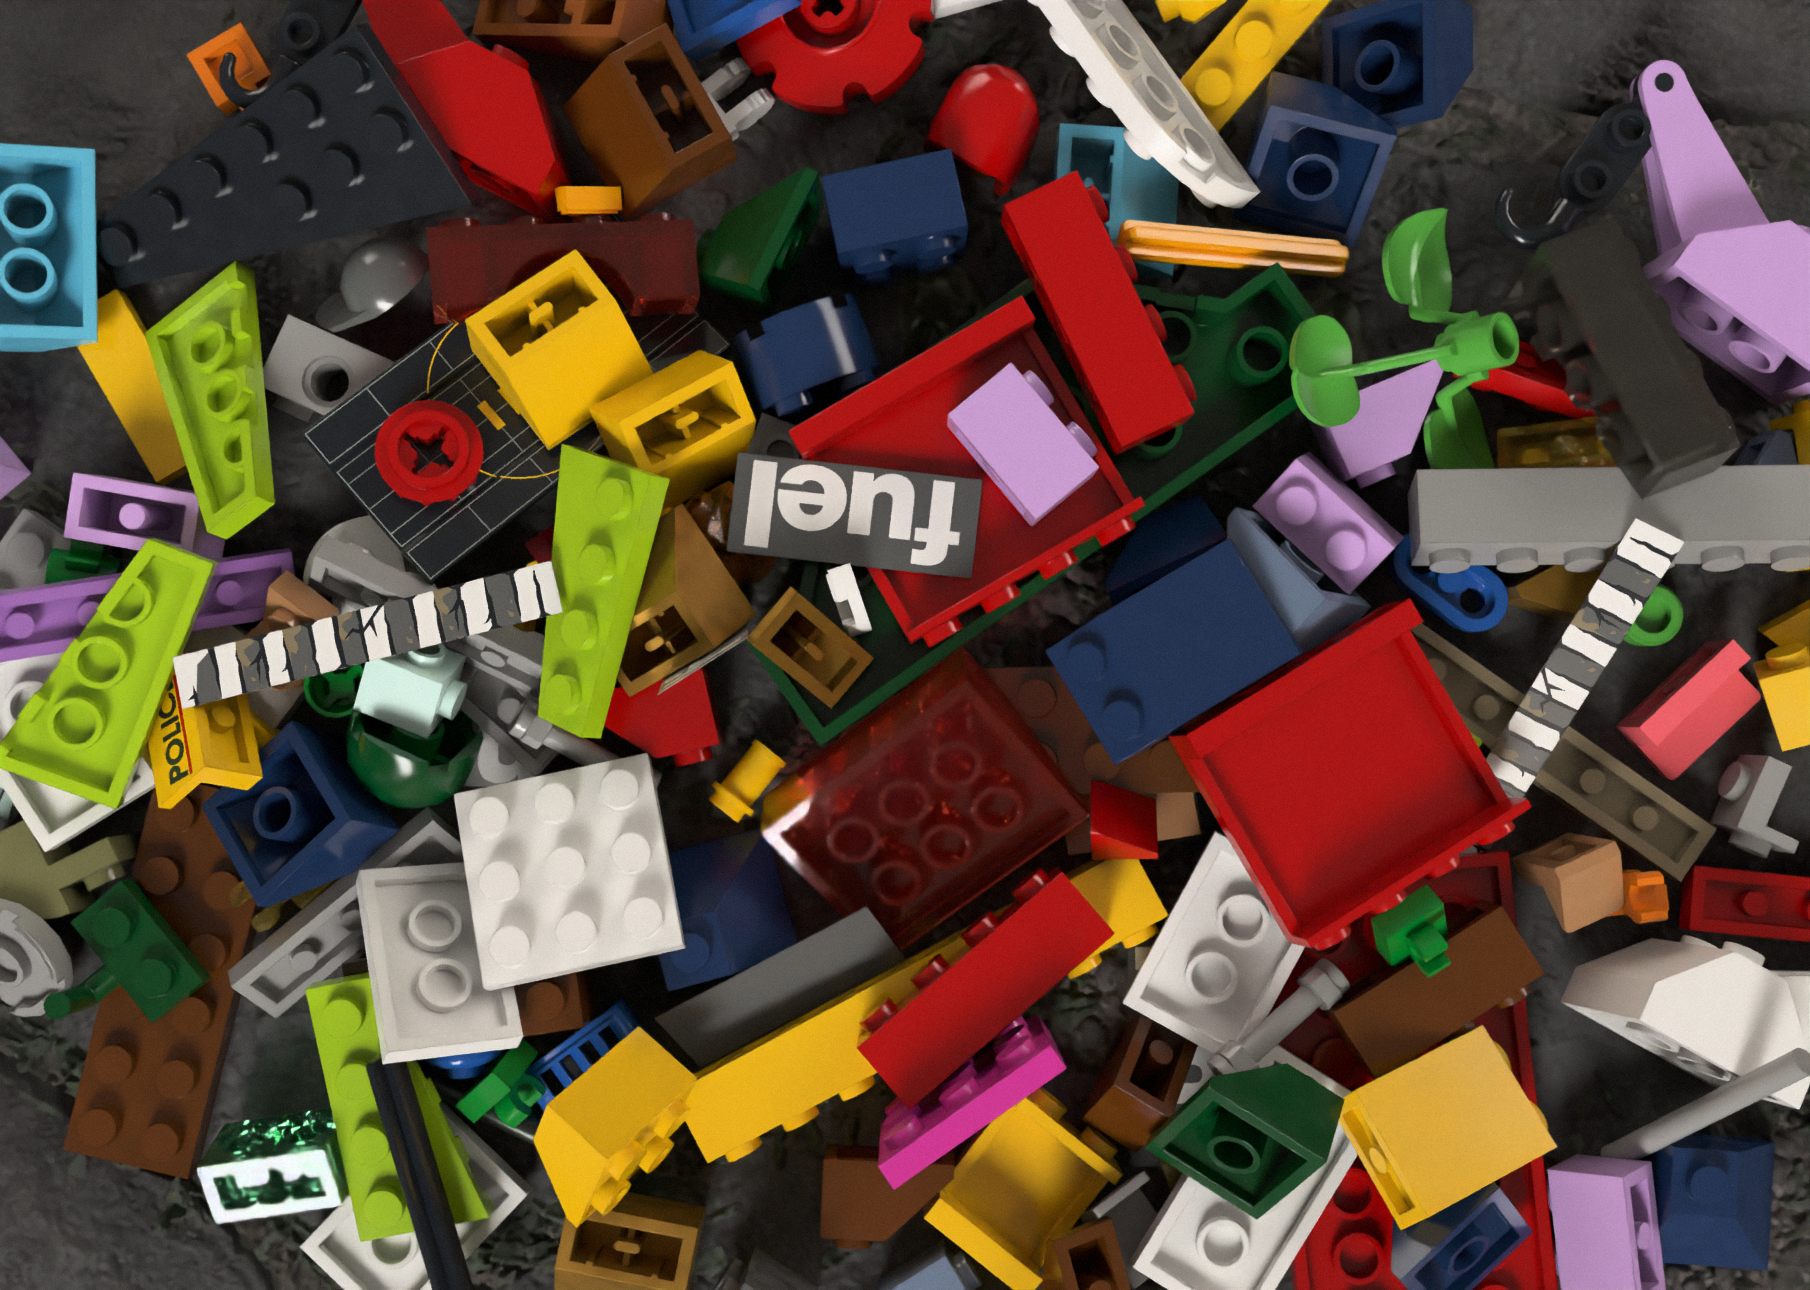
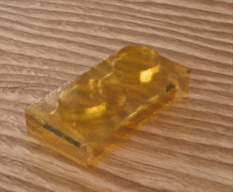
(1553, 445)

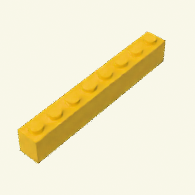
(817, 1053)

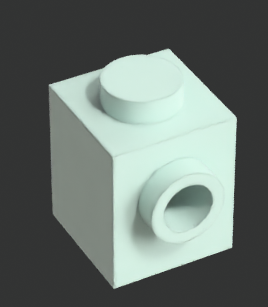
(413, 688)

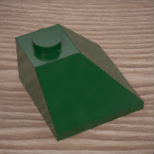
(761, 242)
(1251, 1135)

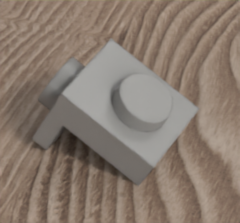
(1747, 801)

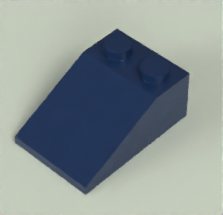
(1173, 651)

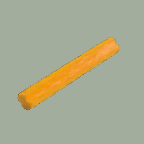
(1232, 248)

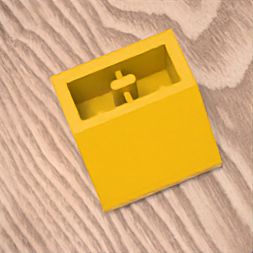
(558, 347)
(680, 424)
(612, 1124)

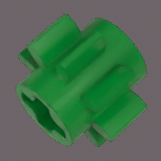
(81, 561)

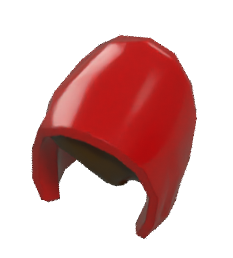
(988, 124)

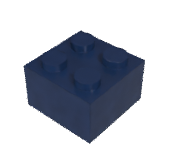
(896, 218)

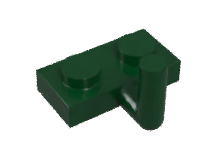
(136, 952)

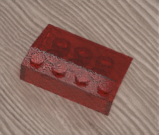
(923, 803)

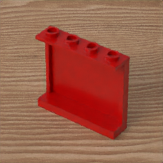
(903, 428)
(1346, 778)

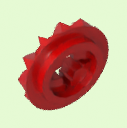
(424, 423)

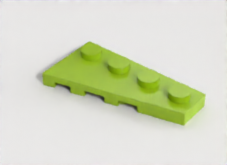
(216, 398)
(599, 562)
(110, 683)
(346, 1041)

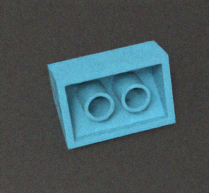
(47, 248)

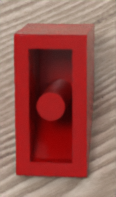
(674, 723)

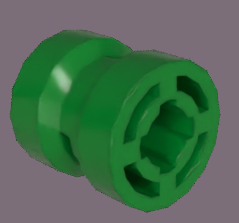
(329, 691)

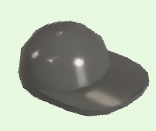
(373, 282)

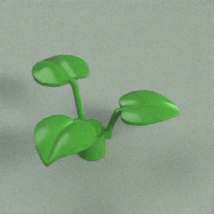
(1417, 275)

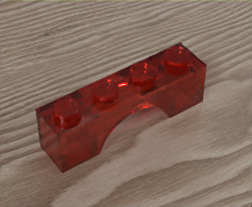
(643, 260)

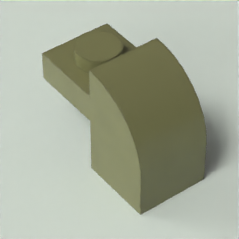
(58, 880)

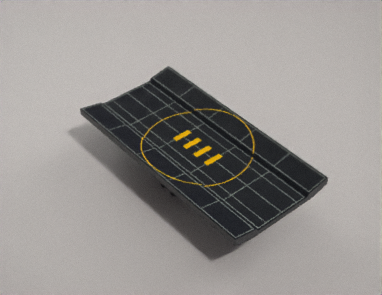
(515, 463)

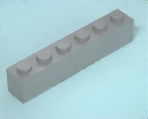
(1583, 513)

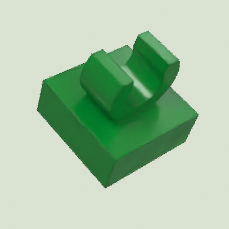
(1414, 931)
(505, 1088)

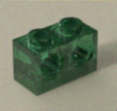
(274, 1167)

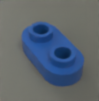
(1443, 591)

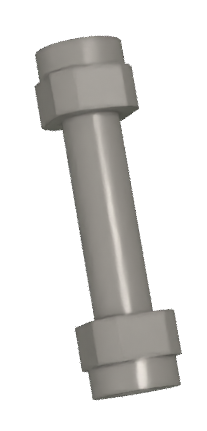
(537, 731)
(1319, 988)

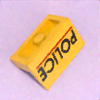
(203, 745)

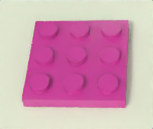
(969, 1099)

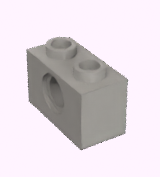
(305, 363)

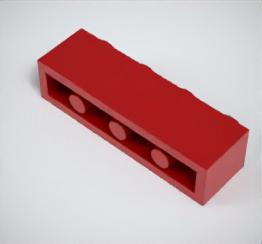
(1097, 312)
(982, 986)

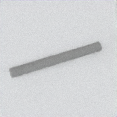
(1712, 1106)

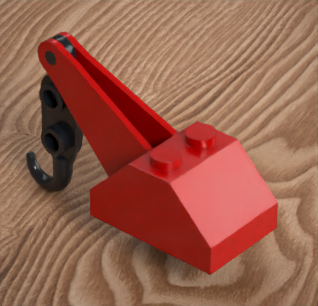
(474, 96)

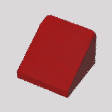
(1122, 823)

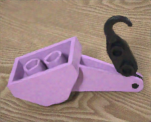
(1723, 269)

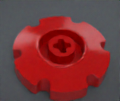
(831, 58)

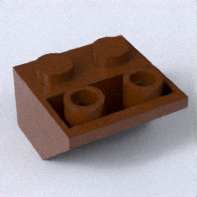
(649, 123)

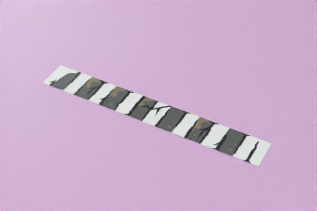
(367, 634)
(1580, 657)

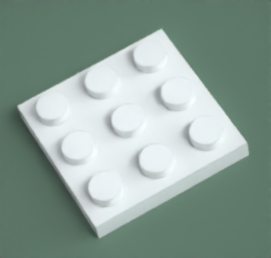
(568, 872)

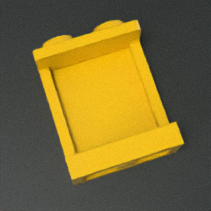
(1444, 1126)
(1020, 1185)

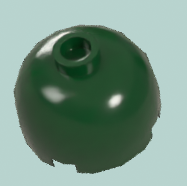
(408, 768)

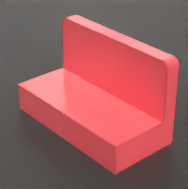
(1691, 708)

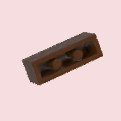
(1401, 1013)

